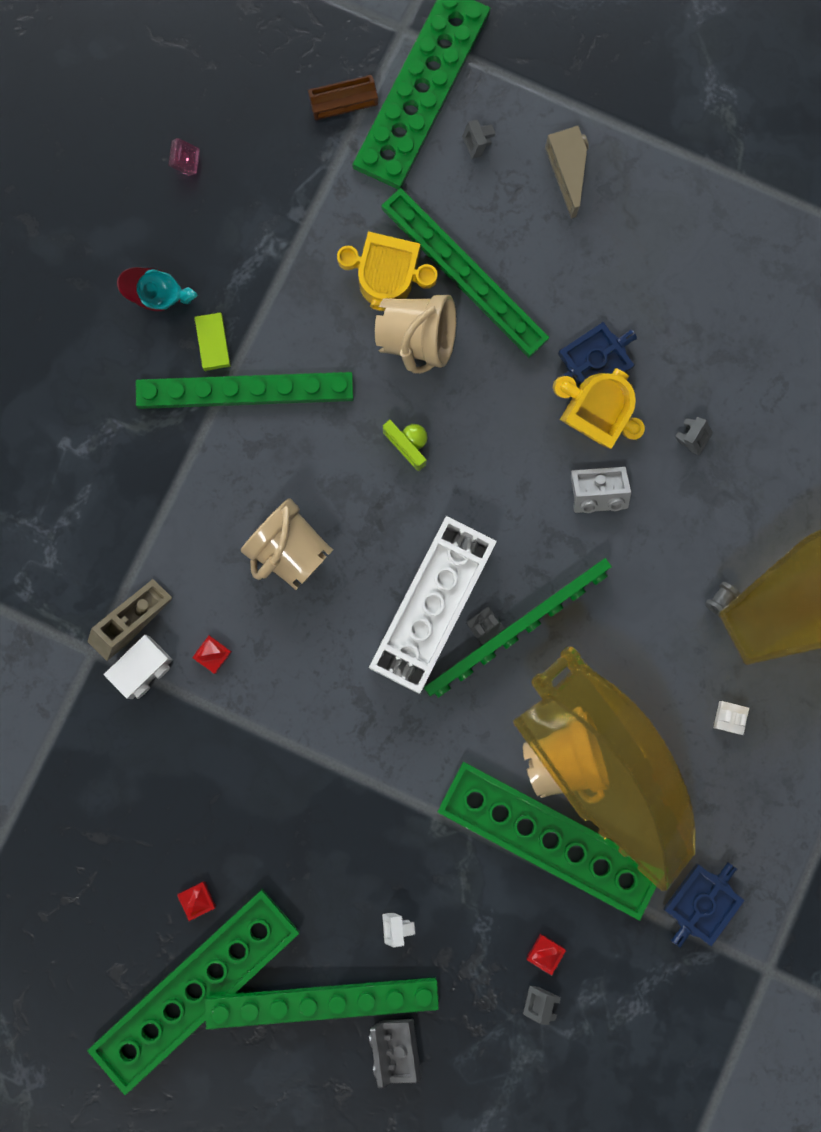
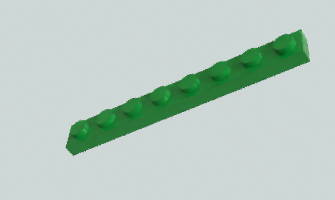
(465, 273)
(244, 390)
(528, 622)
(321, 1003)

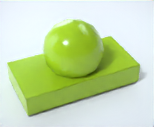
(408, 442)

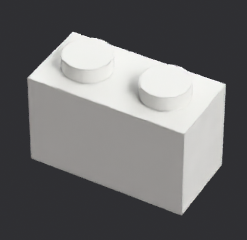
(139, 667)

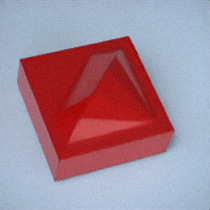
(212, 654)
(196, 901)
(546, 954)

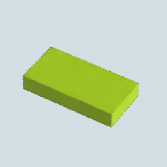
(212, 341)

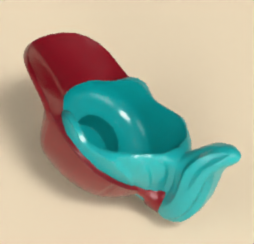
(152, 288)

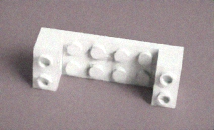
(432, 605)

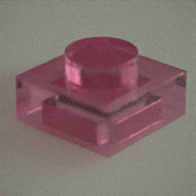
(184, 157)

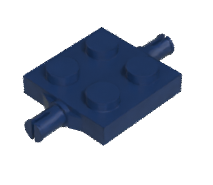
(597, 353)
(703, 904)

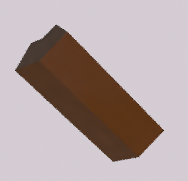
(343, 97)

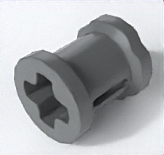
(722, 598)

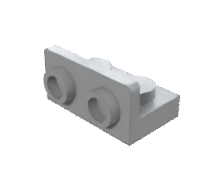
(600, 489)

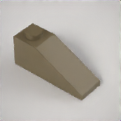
(568, 157)
(128, 620)

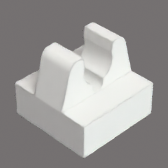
(731, 717)
(396, 929)

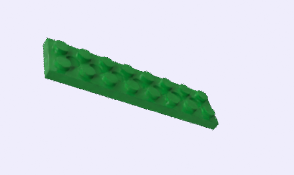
(429, 103)
(531, 848)
(173, 989)

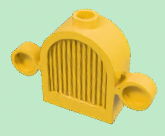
(387, 268)
(601, 407)

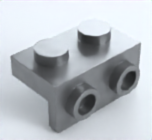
(395, 1052)

